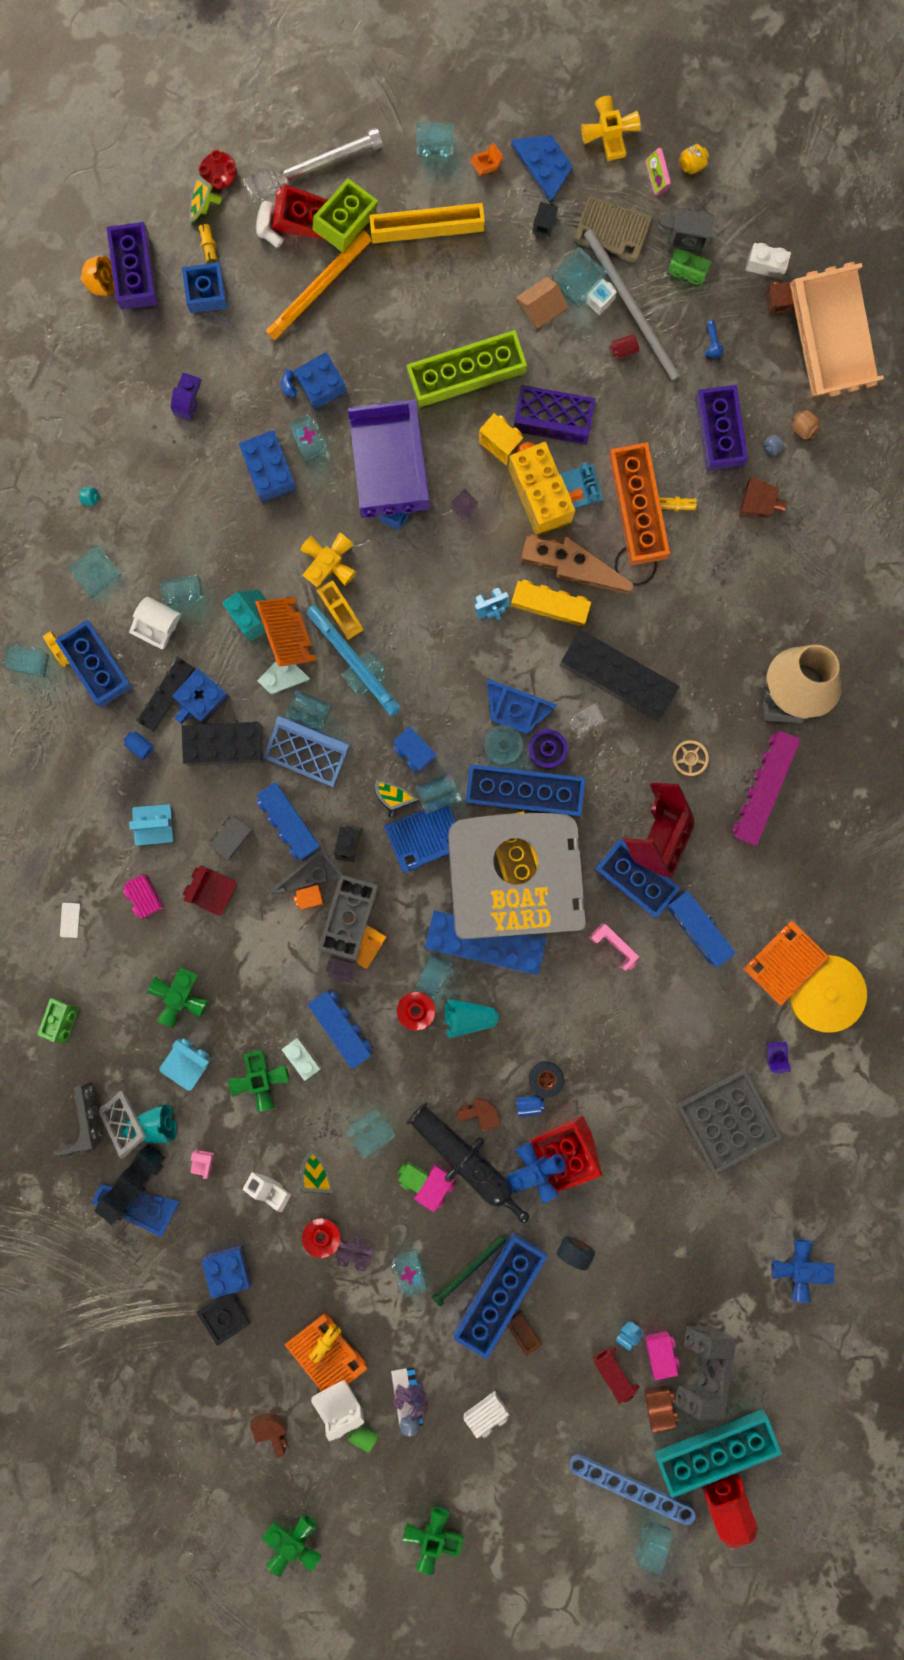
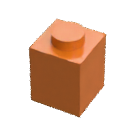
(309, 897)

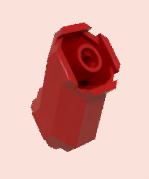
(731, 1511)

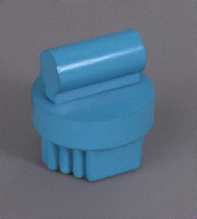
(629, 1336)

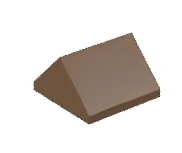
(542, 302)

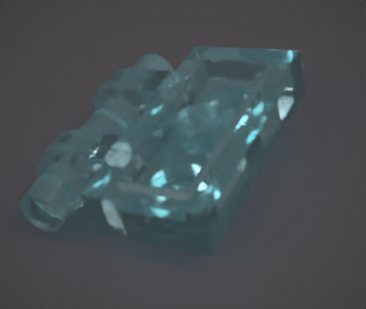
(372, 1139)

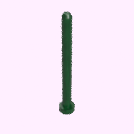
(438, 1298)

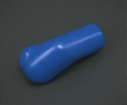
(286, 384)

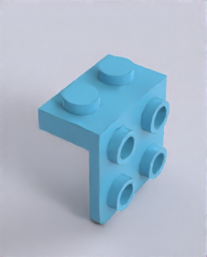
(185, 1063)

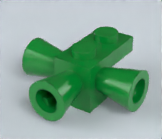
(177, 996)
(259, 1080)
(433, 1540)
(291, 1545)

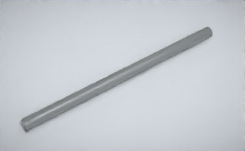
(631, 304)

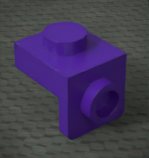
(778, 1057)

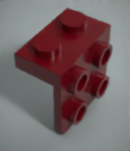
(209, 890)

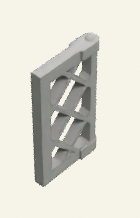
(134, 1124)

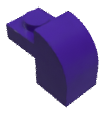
(183, 397)

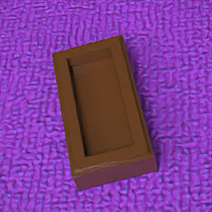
(523, 1333)

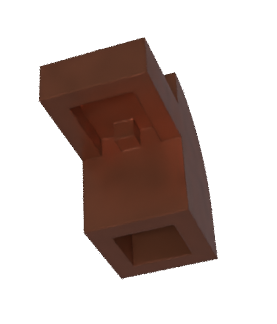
(484, 1110)
(270, 1427)

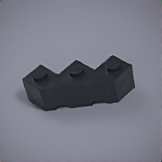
(130, 1184)

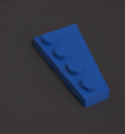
(148, 1211)

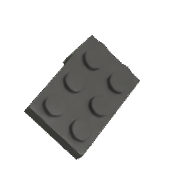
(89, 1128)

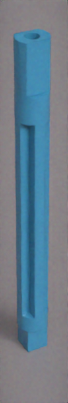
(353, 660)

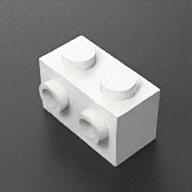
(768, 260)

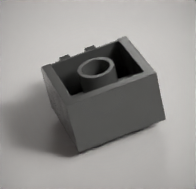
(688, 229)

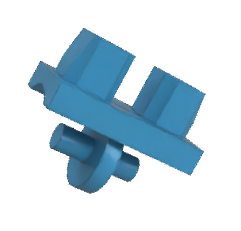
(493, 606)

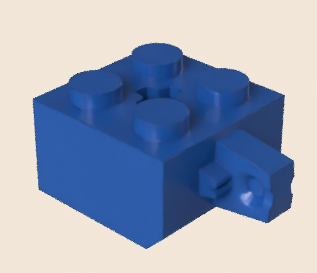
(192, 705)

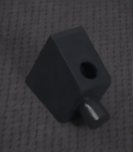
(347, 842)

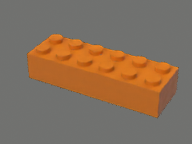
(638, 504)

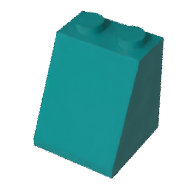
(245, 612)

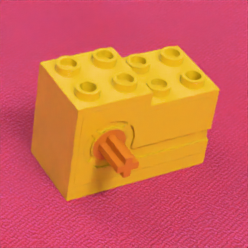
(542, 488)

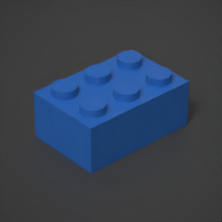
(267, 466)

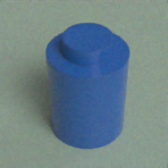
(138, 745)
(530, 1106)

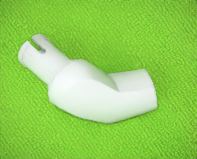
(263, 225)

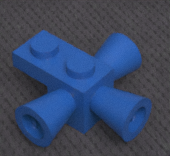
(536, 1172)
(803, 1271)

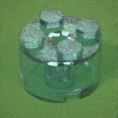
(511, 739)

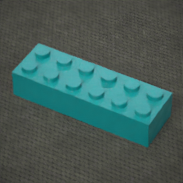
(717, 1453)

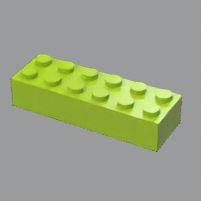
(467, 368)

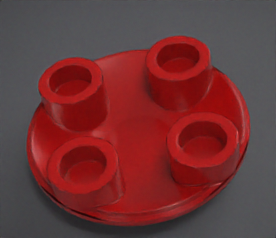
(218, 169)

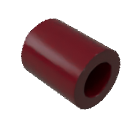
(624, 346)

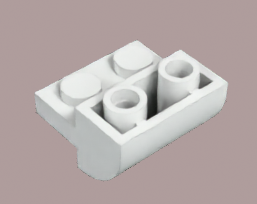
(154, 622)

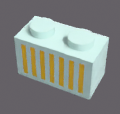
(302, 1058)

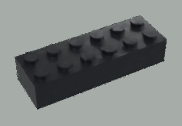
(619, 675)

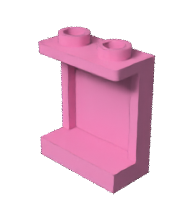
(604, 931)

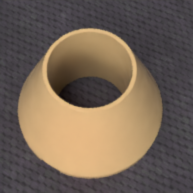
(796, 692)

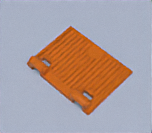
(285, 631)
(786, 963)
(334, 1364)

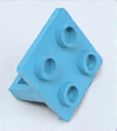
(152, 824)

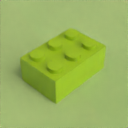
(344, 215)

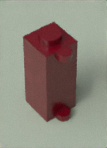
(614, 1375)

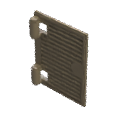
(613, 227)

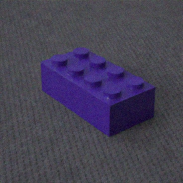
(132, 265)
(721, 427)

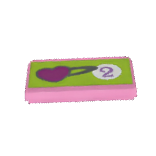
(658, 172)

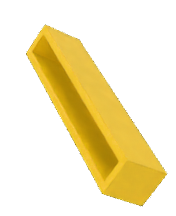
(427, 223)

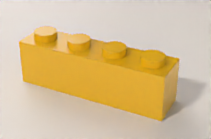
(551, 603)

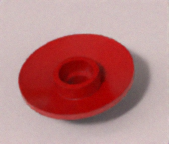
(420, 1020)
(316, 1246)

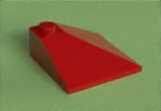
(576, 1146)

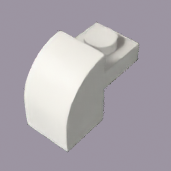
(267, 1190)

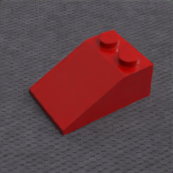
(295, 211)

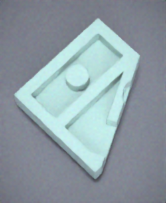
(282, 678)

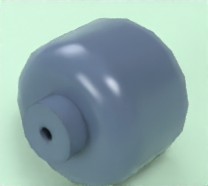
(773, 445)
(409, 1426)

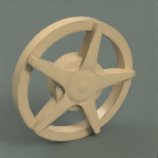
(690, 758)

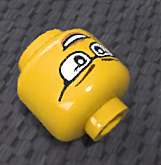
(694, 159)

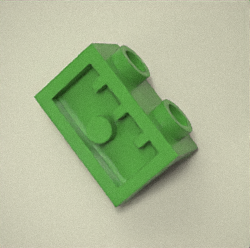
(689, 266)
(58, 1021)

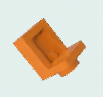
(488, 160)

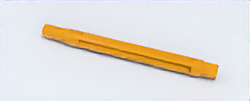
(318, 285)

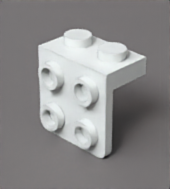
(338, 1410)

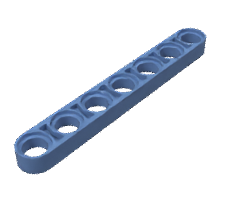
(639, 1496)

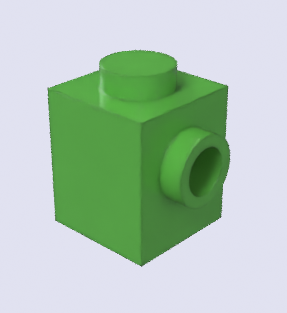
(412, 1177)

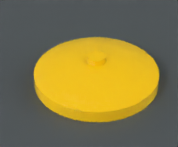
(831, 997)

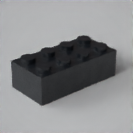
(222, 743)

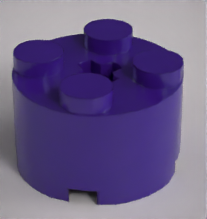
(553, 740)

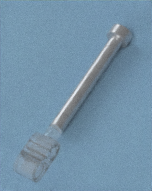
(267, 182)

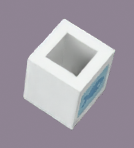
(601, 296)

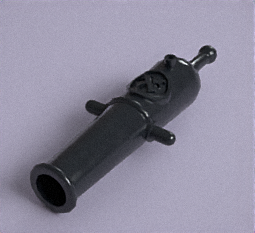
(466, 1161)

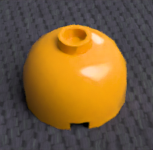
(98, 276)

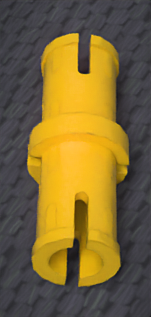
(208, 244)
(678, 503)
(325, 1343)

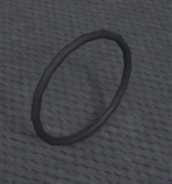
(635, 584)

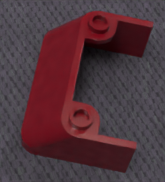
(668, 834)

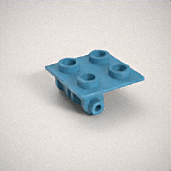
(586, 479)

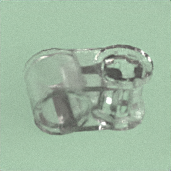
(590, 716)

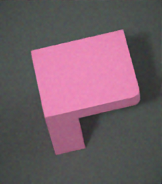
(202, 1163)

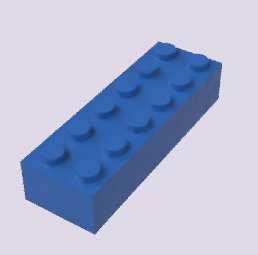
(525, 790)
(512, 951)
(499, 1295)

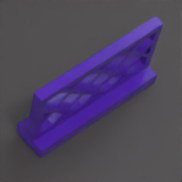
(554, 429)

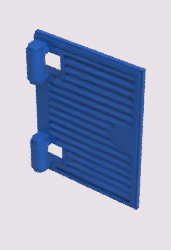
(421, 836)

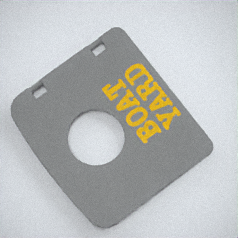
(494, 908)

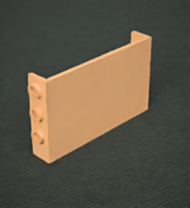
(834, 330)

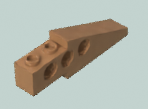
(590, 573)

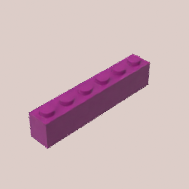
(766, 788)

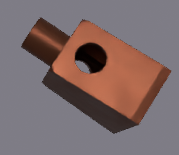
(760, 500)

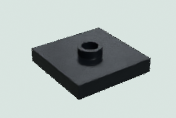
(223, 1318)

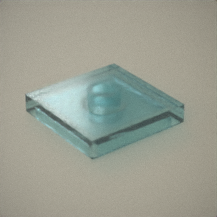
(94, 571)

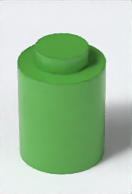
(362, 1438)

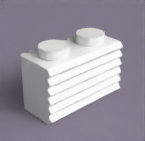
(486, 1415)

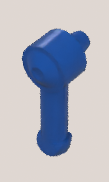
(715, 349)

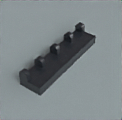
(162, 698)

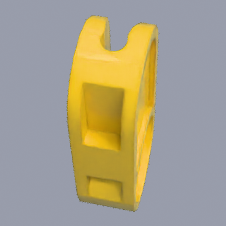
(50, 640)

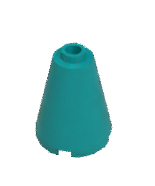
(468, 1017)
(156, 1124)

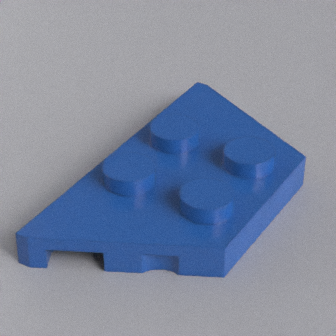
(544, 162)
(516, 707)

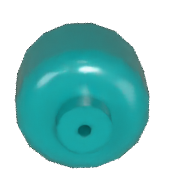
(89, 496)

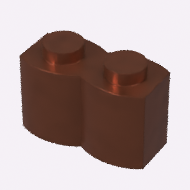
(660, 1410)

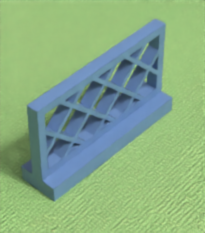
(313, 735)

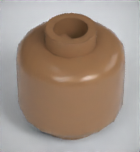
(806, 424)

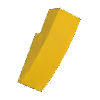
(339, 609)

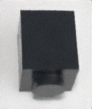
(545, 218)

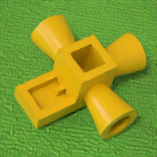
(610, 128)
(327, 561)

